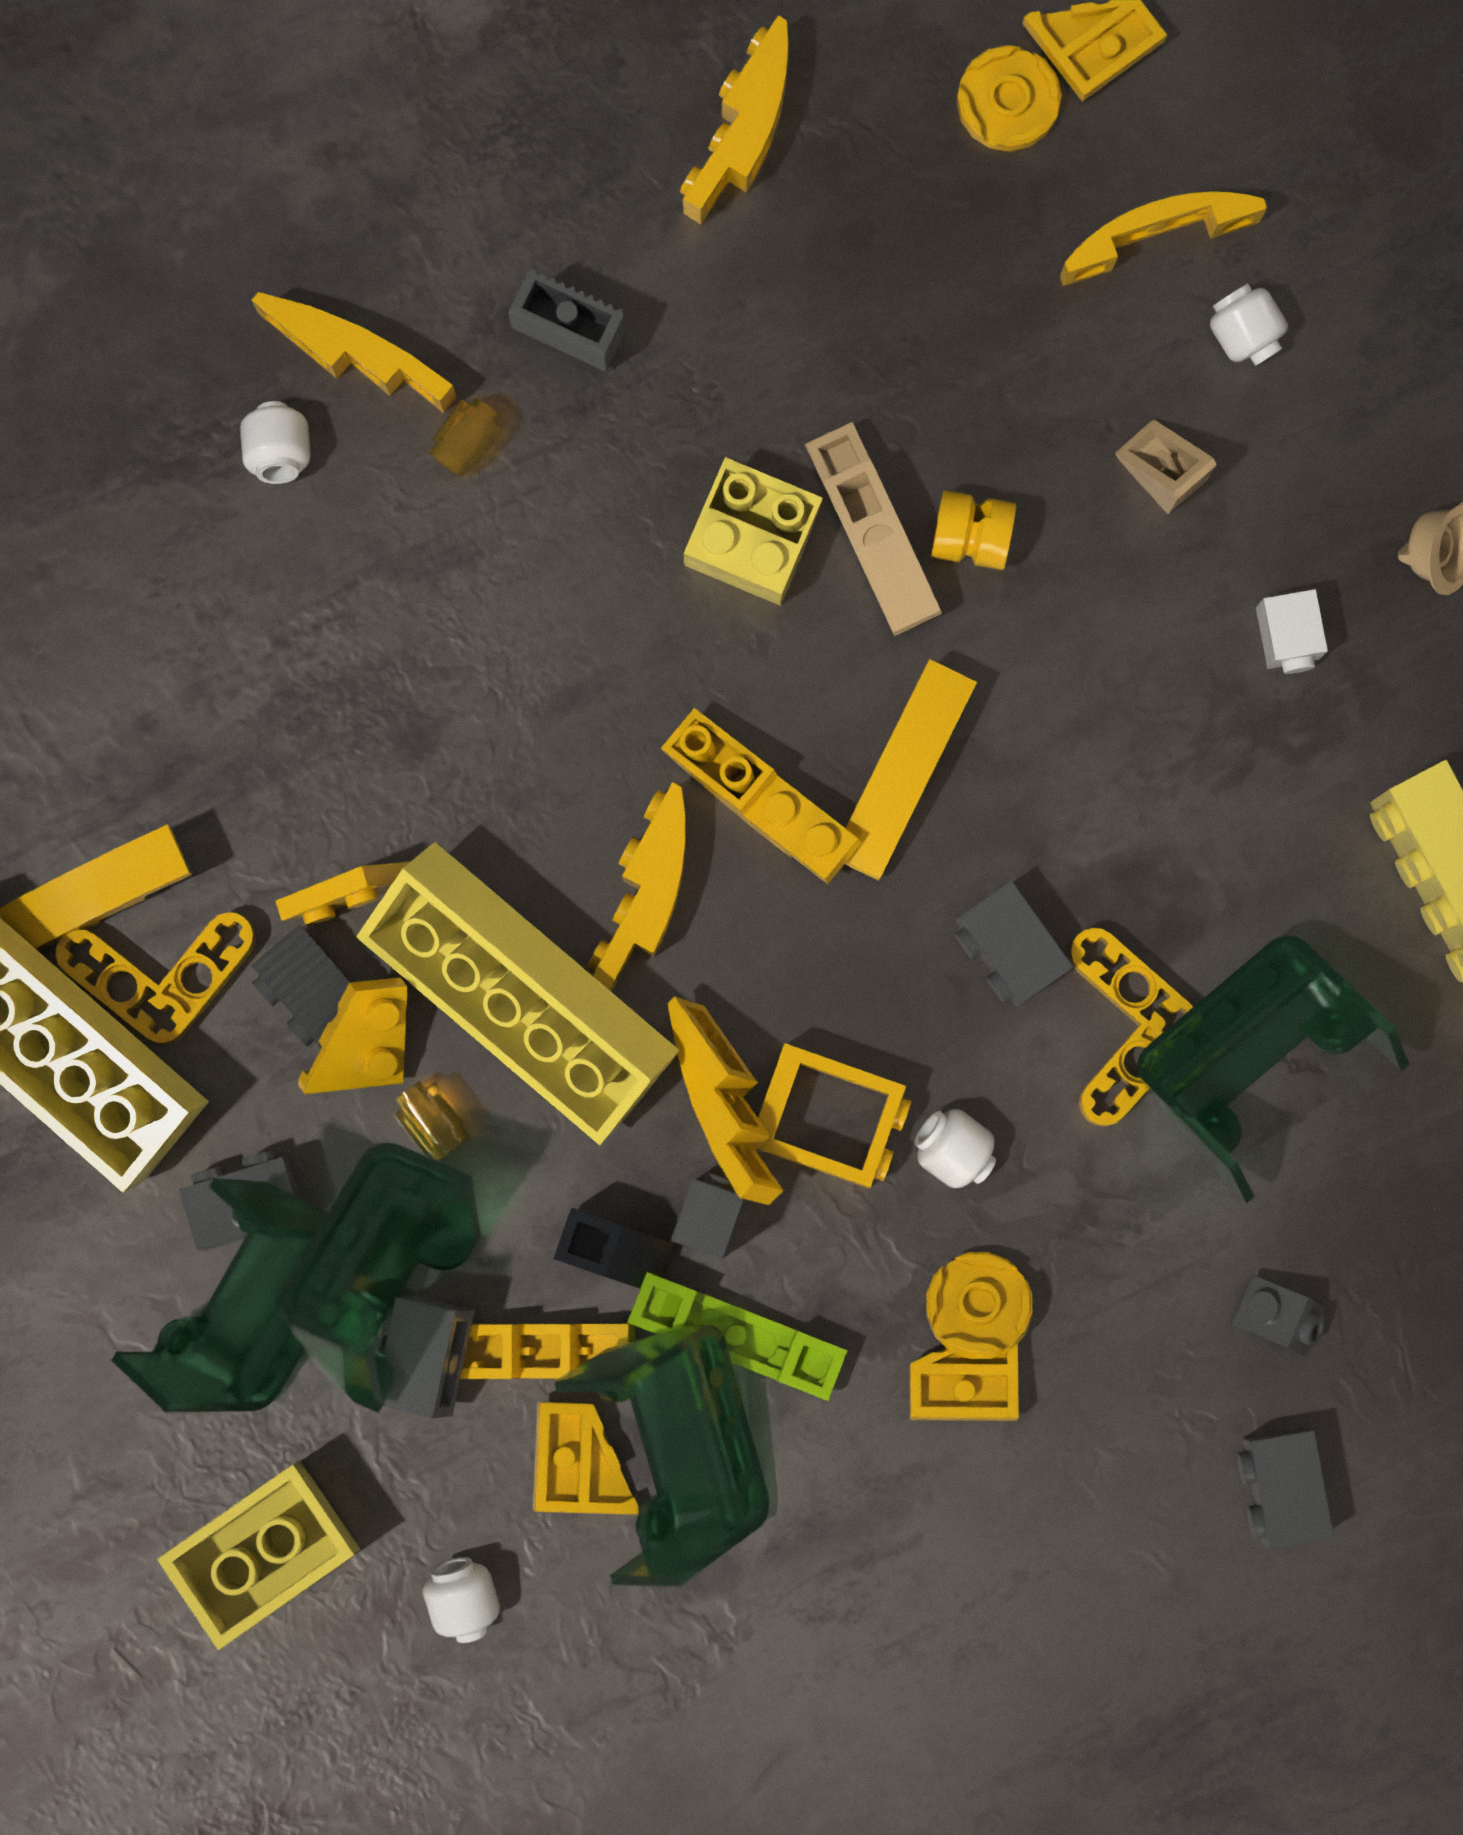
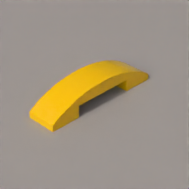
(1220, 211)

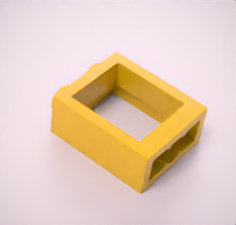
(892, 1116)

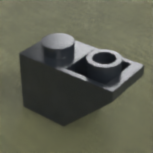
(611, 1249)

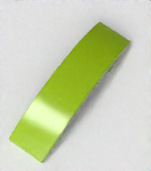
(750, 1338)

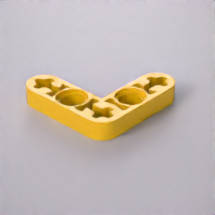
(171, 990)
(1141, 1037)

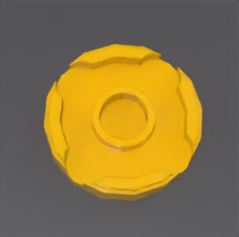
(1008, 98)
(979, 1305)

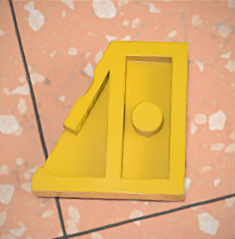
(1095, 41)

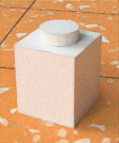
(1292, 631)

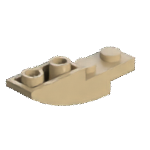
(873, 529)

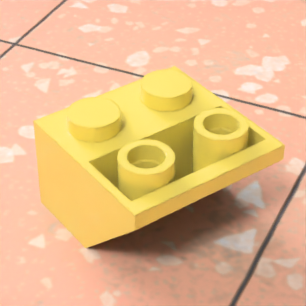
(752, 531)

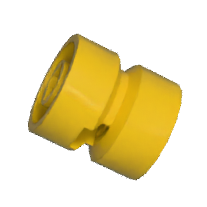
(973, 530)

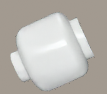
(1248, 325)
(275, 442)
(955, 1148)
(461, 1599)

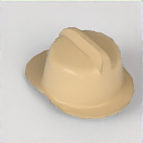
(1437, 549)

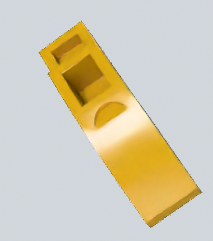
(753, 108)
(760, 796)
(657, 871)

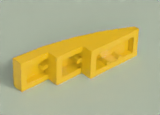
(339, 343)
(907, 766)
(97, 889)
(717, 1089)
(537, 1349)

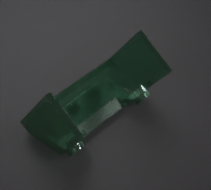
(1245, 1031)
(238, 1347)
(695, 1448)

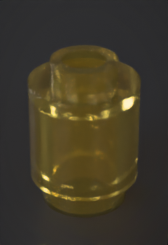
(465, 436)
(430, 1120)

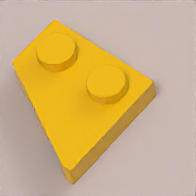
(348, 889)
(363, 1040)
(964, 1388)
(576, 1463)

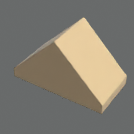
(1165, 464)

